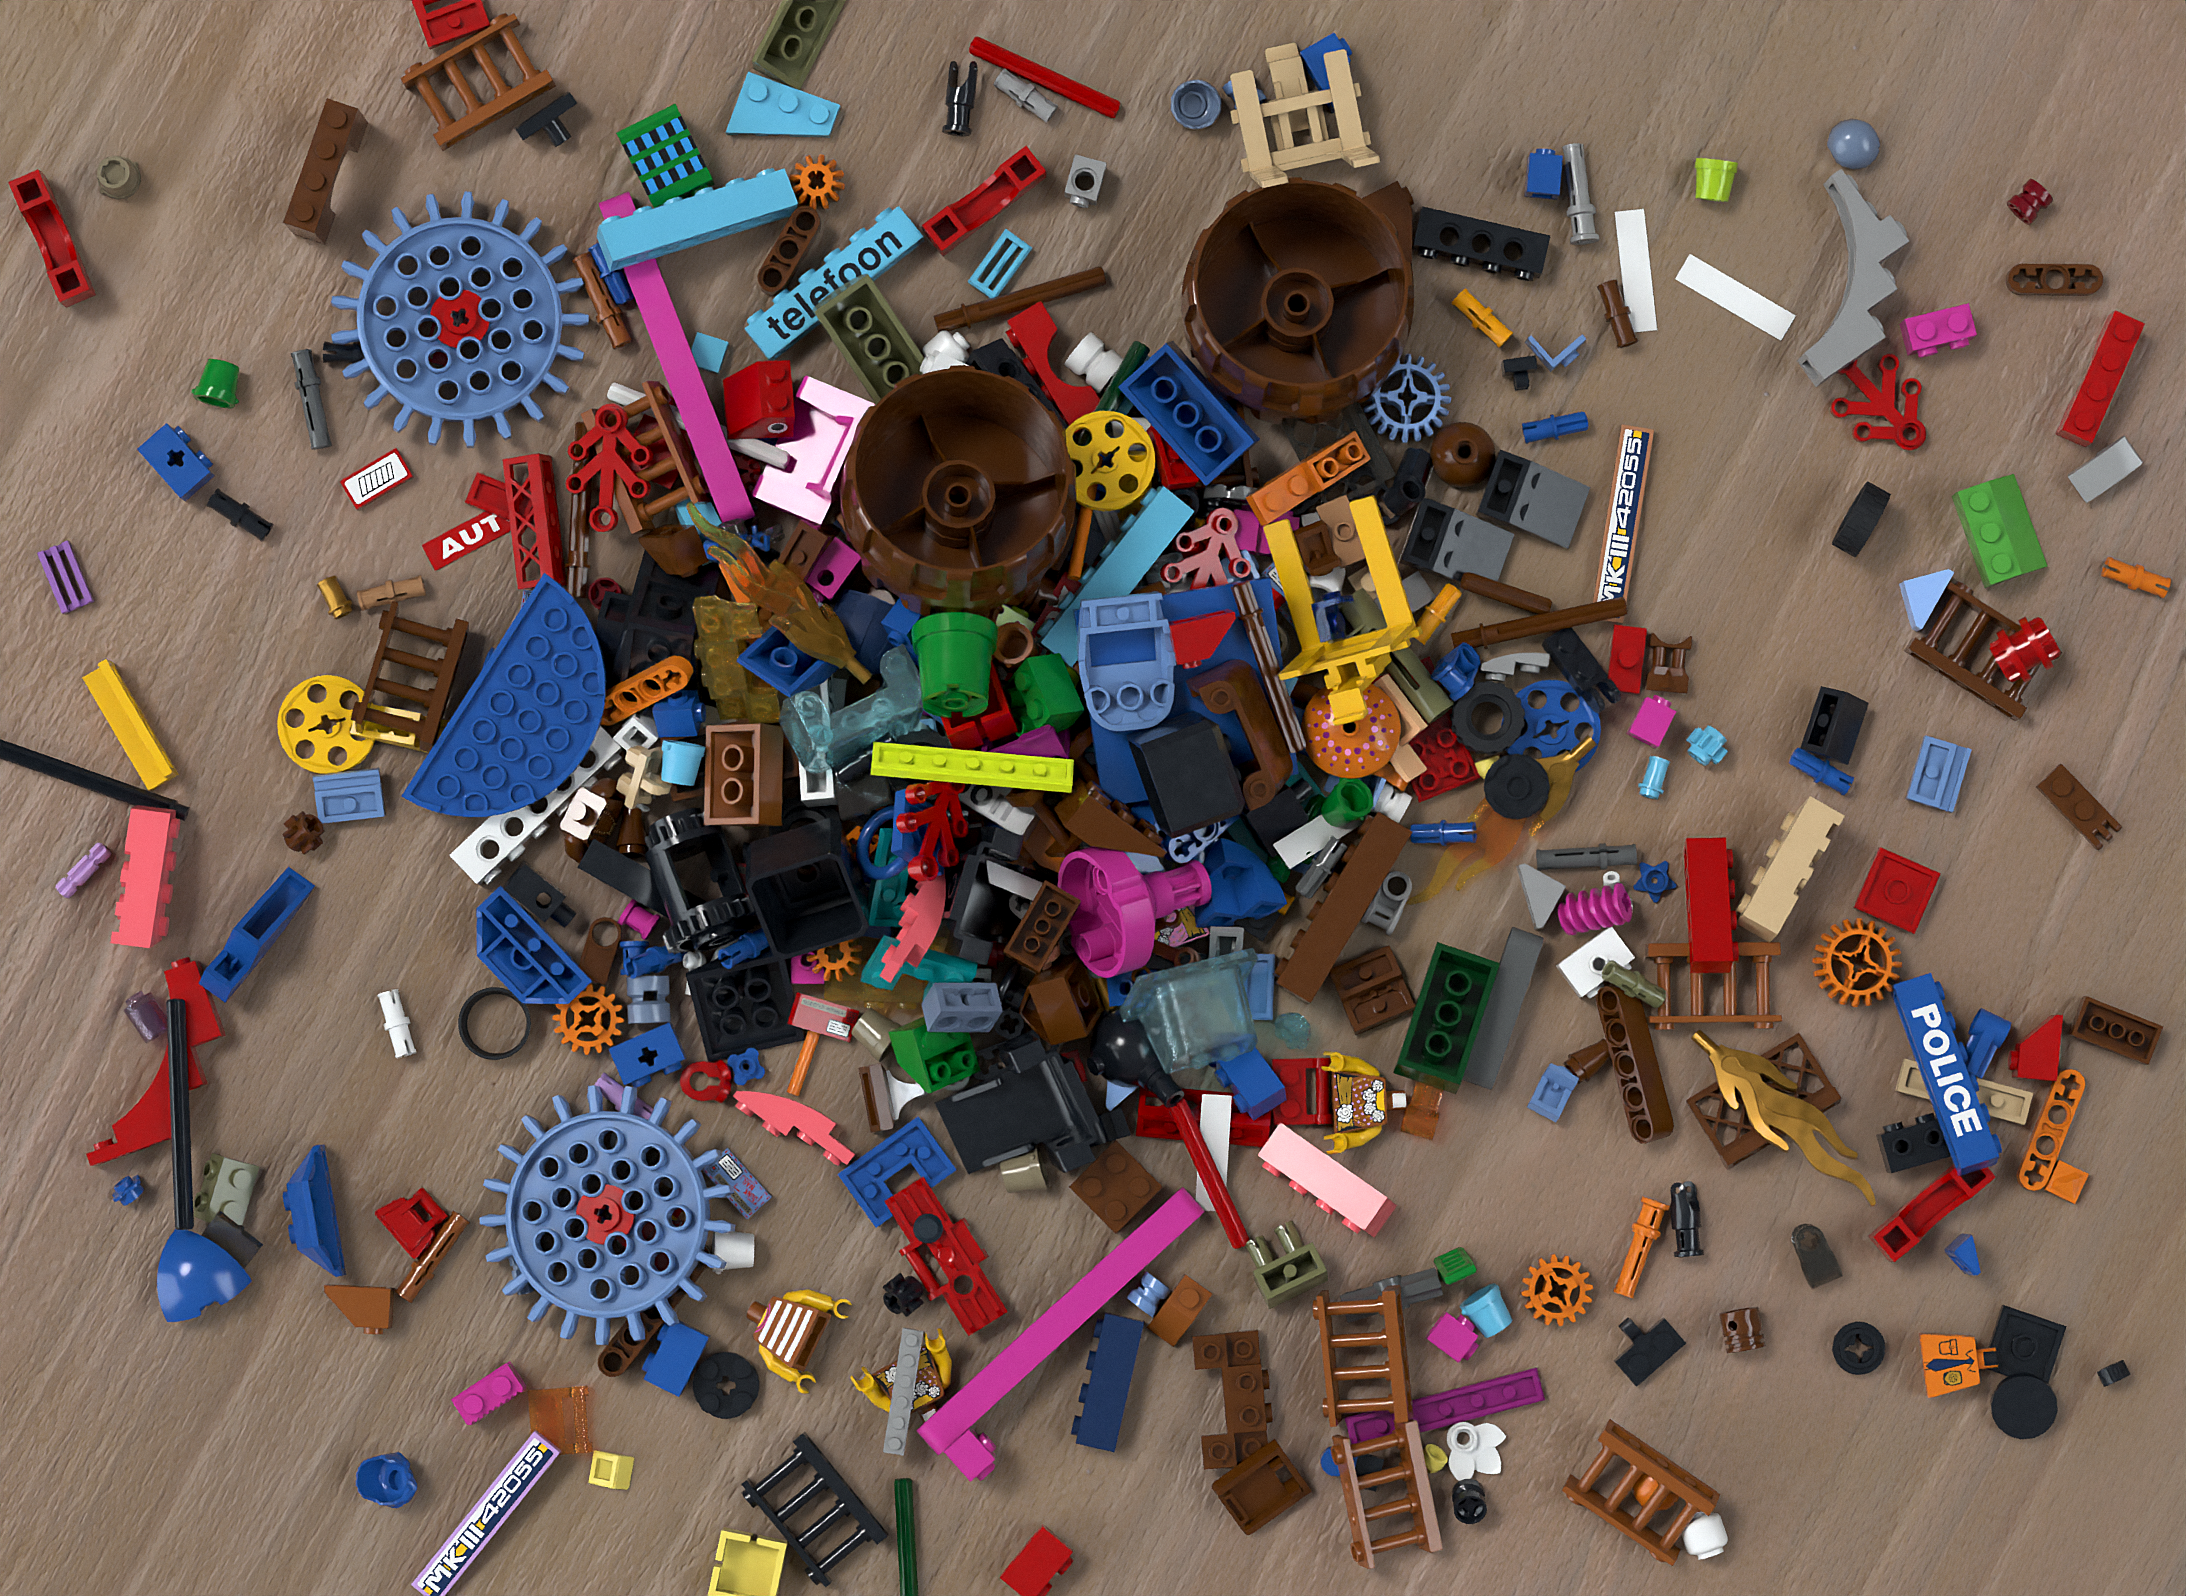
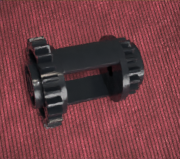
(715, 921)

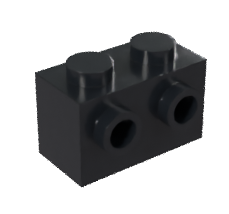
(1834, 725)
(1912, 1144)

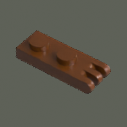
(2078, 806)

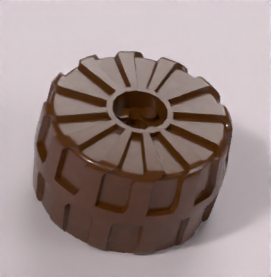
(1306, 247)
(969, 439)

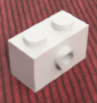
(1585, 965)

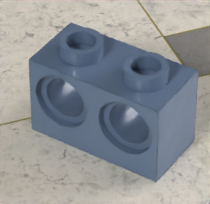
(961, 1007)

